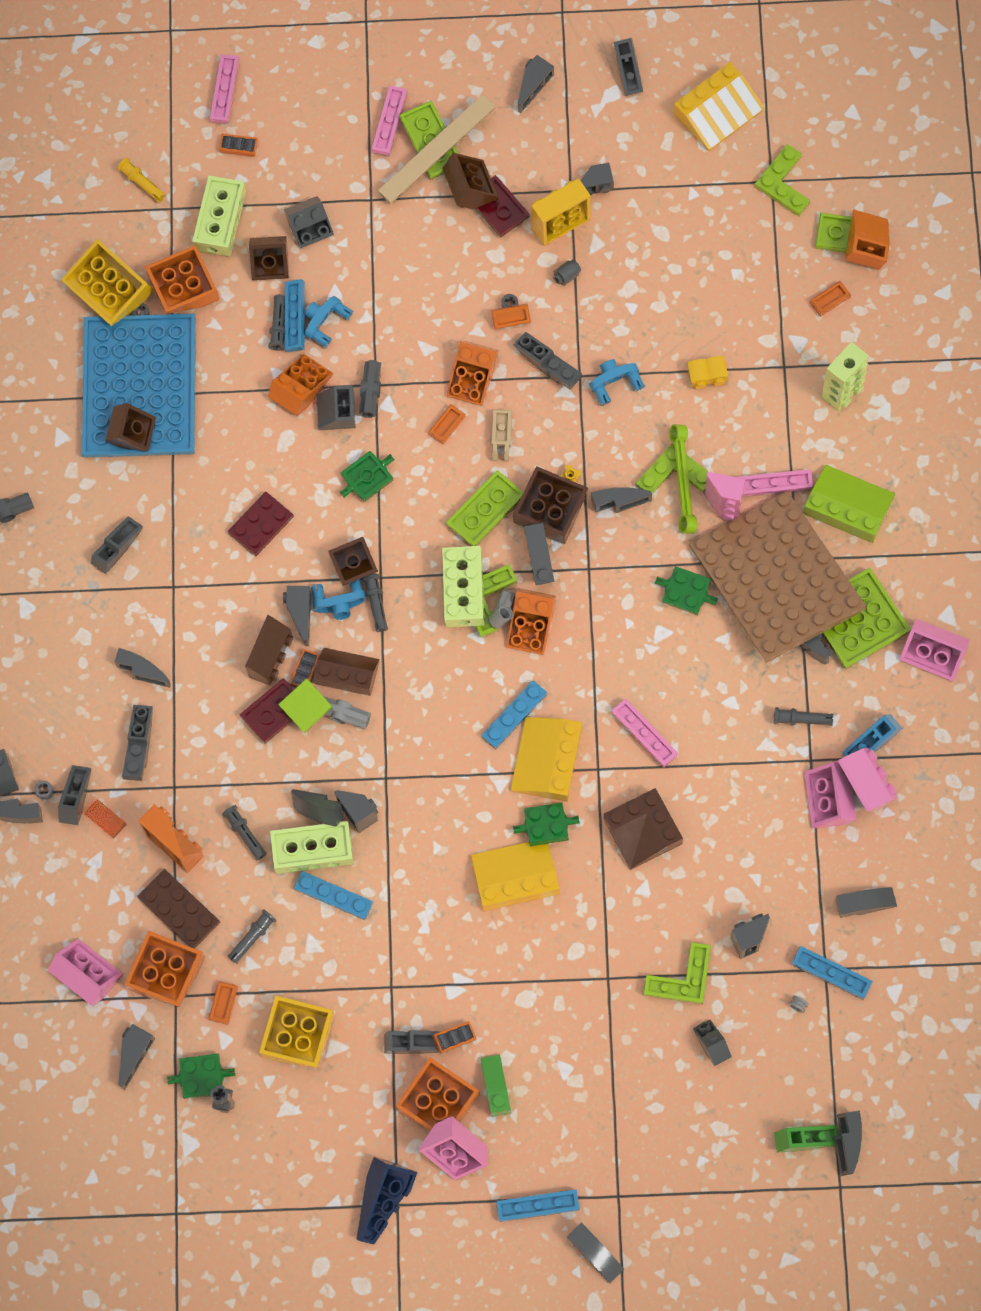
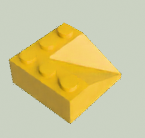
(561, 211)
(296, 1032)

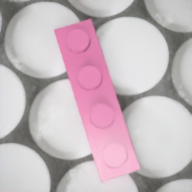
(224, 89)
(389, 120)
(777, 482)
(644, 733)

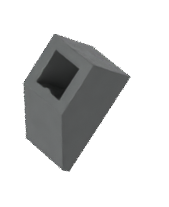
(598, 179)
(712, 1042)

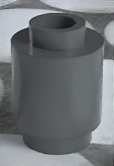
(566, 272)

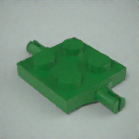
(367, 476)
(686, 590)
(546, 824)
(200, 1075)

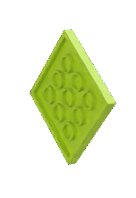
(869, 629)

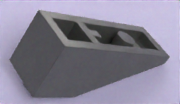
(628, 66)
(536, 76)
(539, 554)
(299, 606)
(74, 795)
(133, 1050)

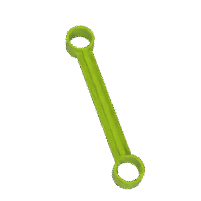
(688, 522)

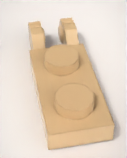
(501, 432)

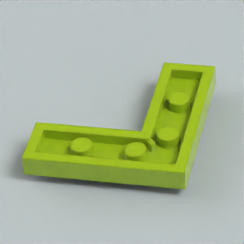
(772, 185)
(665, 466)
(492, 583)
(680, 990)

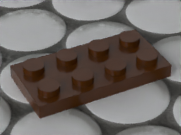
(178, 909)

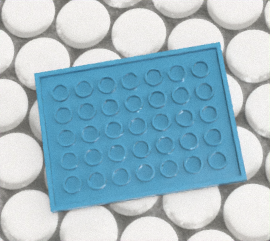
(147, 366)

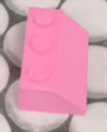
(725, 494)
(934, 649)
(868, 779)
(829, 796)
(84, 971)
(454, 1149)

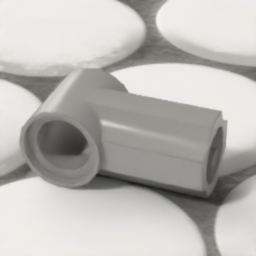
(503, 609)

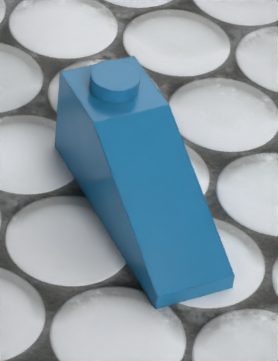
(876, 736)

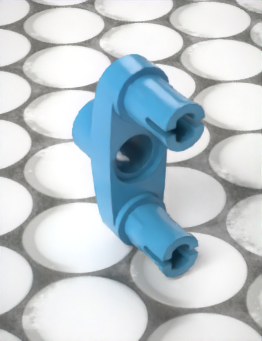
(319, 314)
(612, 373)
(339, 604)

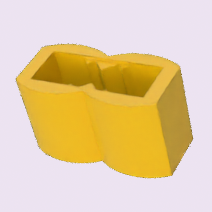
(707, 371)

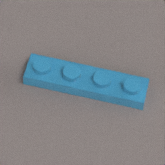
(294, 315)
(514, 714)
(333, 895)
(832, 972)
(538, 1205)

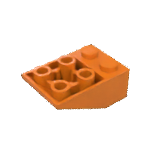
(868, 240)
(472, 372)
(299, 384)
(531, 621)

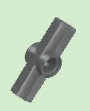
(370, 388)
(11, 507)
(222, 1099)

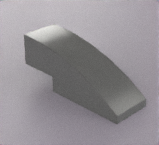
(620, 498)
(116, 544)
(141, 668)
(317, 807)
(14, 812)
(865, 901)
(410, 1042)
(848, 1141)
(595, 1252)

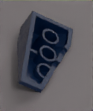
(383, 1192)

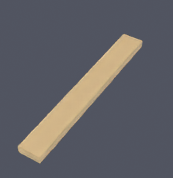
(436, 149)

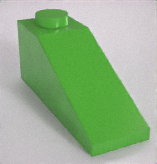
(495, 1085)
(805, 1138)

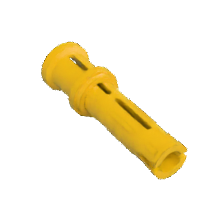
(135, 175)

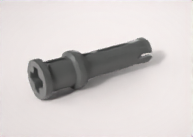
(277, 330)
(374, 594)
(793, 716)
(240, 825)
(257, 928)

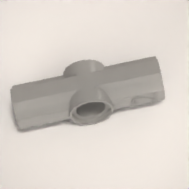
(344, 713)

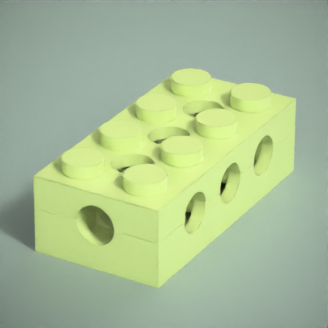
(219, 216)
(845, 377)
(473, 594)
(318, 858)

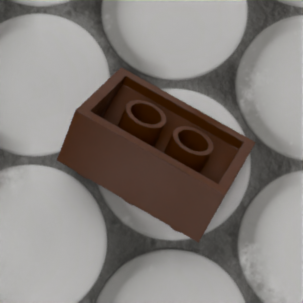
(469, 181)
(269, 651)
(346, 671)

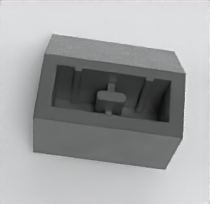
(309, 221)
(336, 408)
(749, 936)

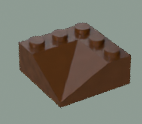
(551, 501)
(643, 828)

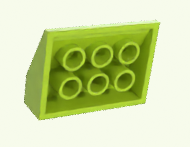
(848, 503)

